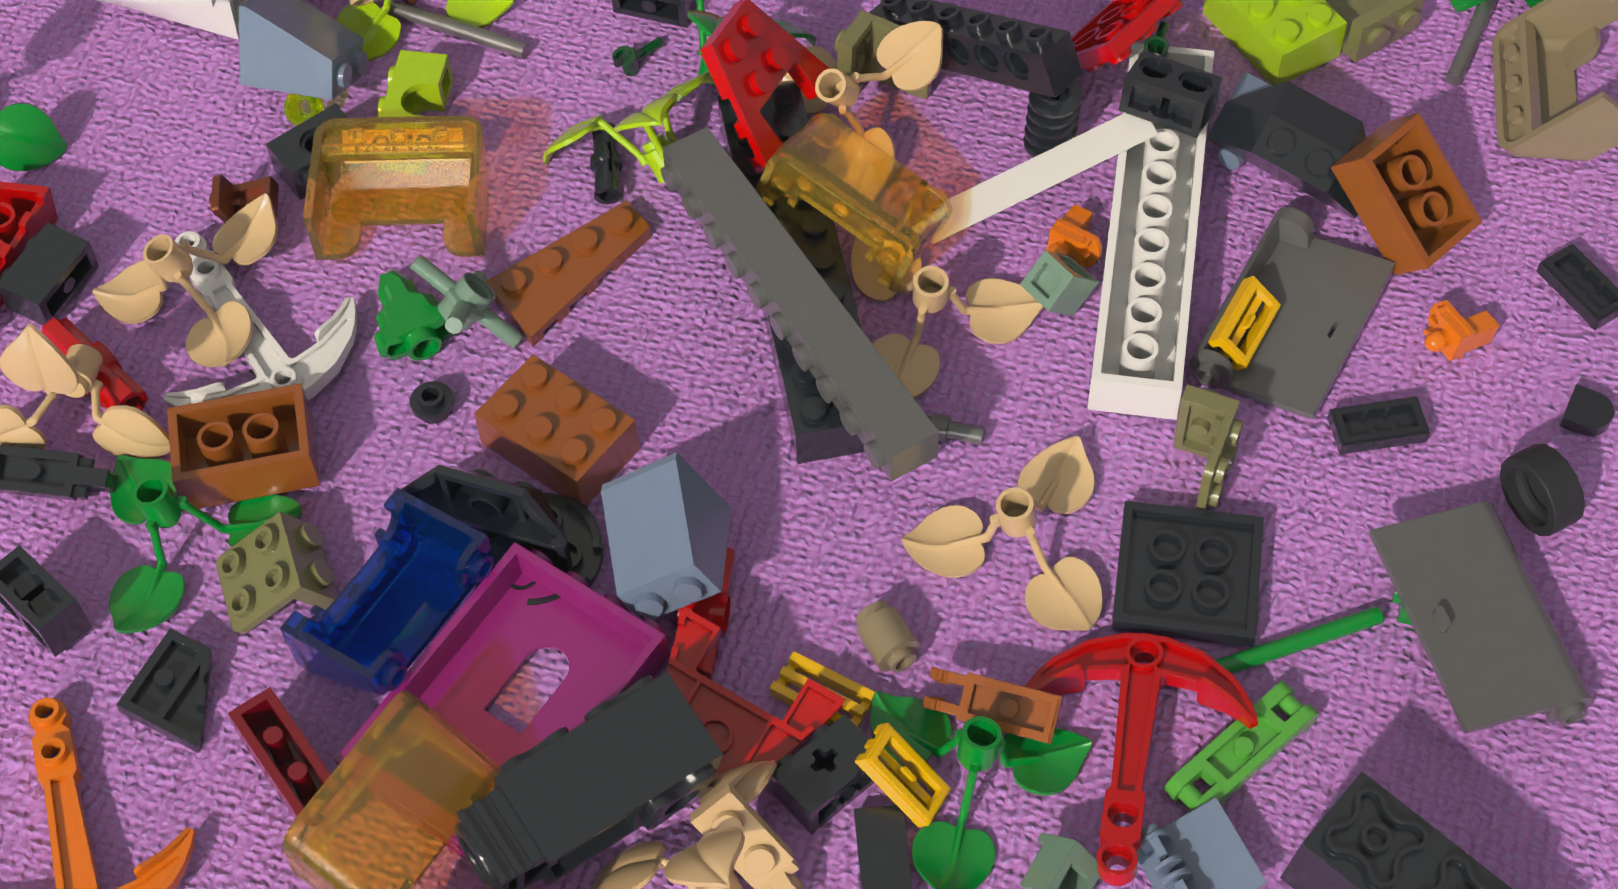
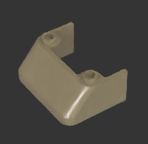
(1537, 82)

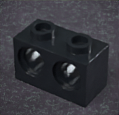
(1170, 93)
(40, 602)

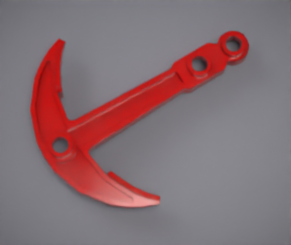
(1169, 664)

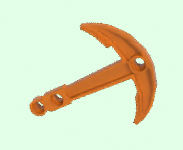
(67, 823)

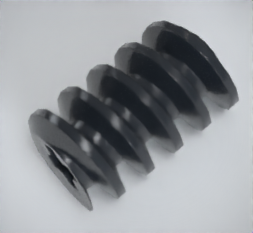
(1051, 119)

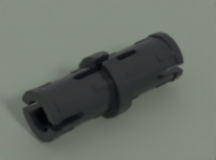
(606, 165)

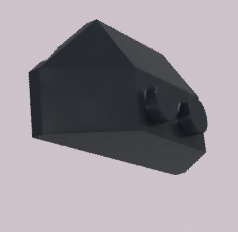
(1291, 138)
(497, 508)

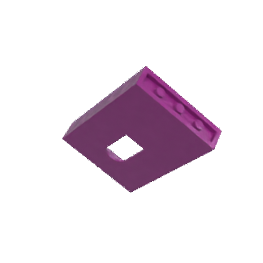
(497, 634)

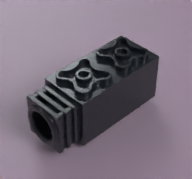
(590, 787)
(1381, 844)

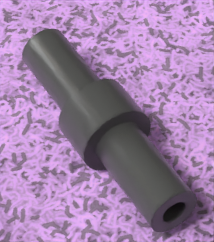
(957, 430)

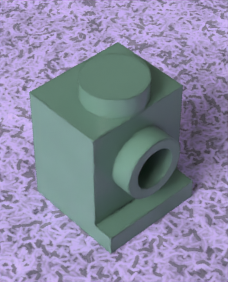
(1061, 865)

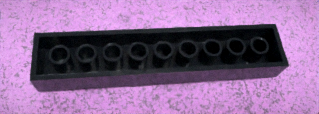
(811, 421)

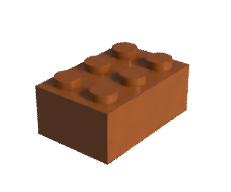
(1406, 194)
(557, 431)
(243, 446)

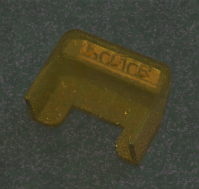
(397, 176)

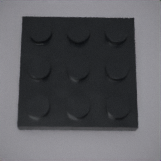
(1188, 574)

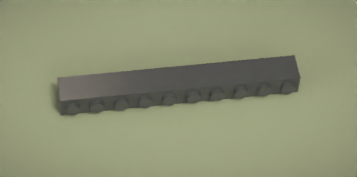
(800, 306)

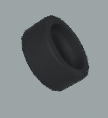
(1542, 489)

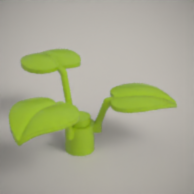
(383, 31)
(651, 115)

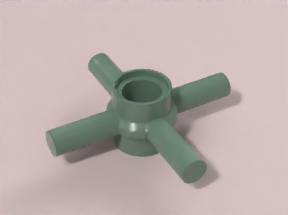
(466, 301)

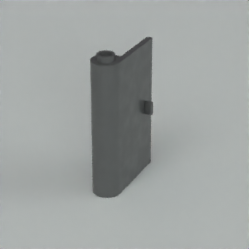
(1318, 291)
(1481, 618)

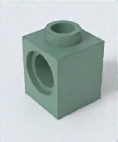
(1059, 283)

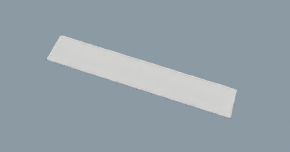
(1045, 171)

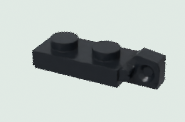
(51, 474)

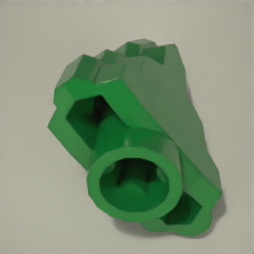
(408, 320)

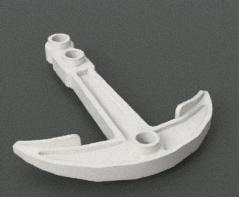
(264, 355)

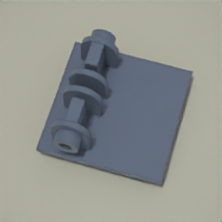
(1198, 853)

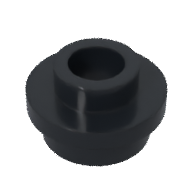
(434, 411)

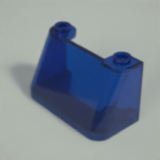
(394, 600)

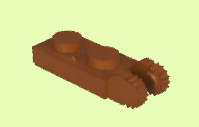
(1012, 706)

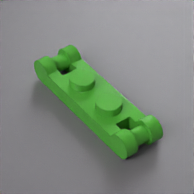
(1242, 751)

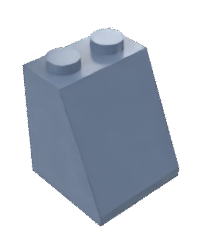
(297, 49)
(665, 536)

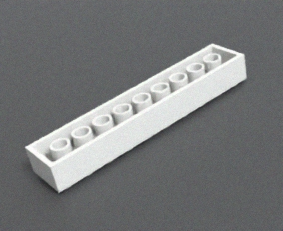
(1150, 268)

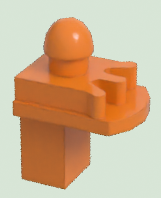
(1072, 237)
(1456, 335)

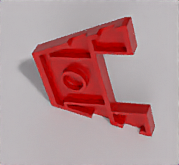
(747, 63)
(736, 725)

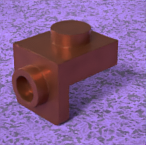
(229, 198)

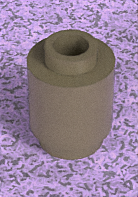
(887, 637)

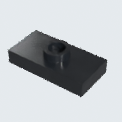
(1581, 285)
(1378, 425)

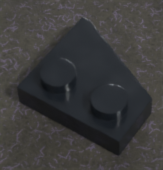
(172, 690)

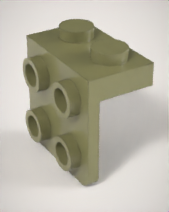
(1375, 23)
(859, 46)
(1209, 429)
(271, 568)

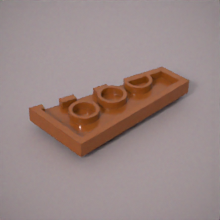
(555, 277)

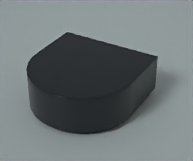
(1587, 412)

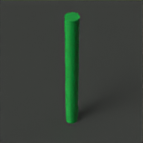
(1302, 640)

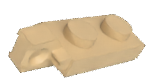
(765, 857)

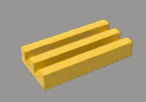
(1239, 317)
(827, 677)
(900, 782)

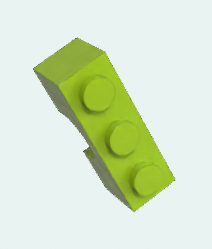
(417, 85)

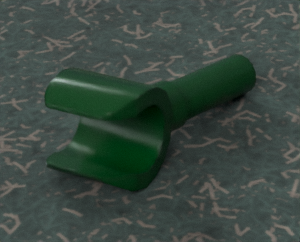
(1157, 43)
(629, 59)

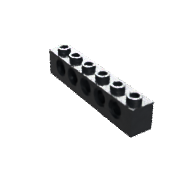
(994, 45)

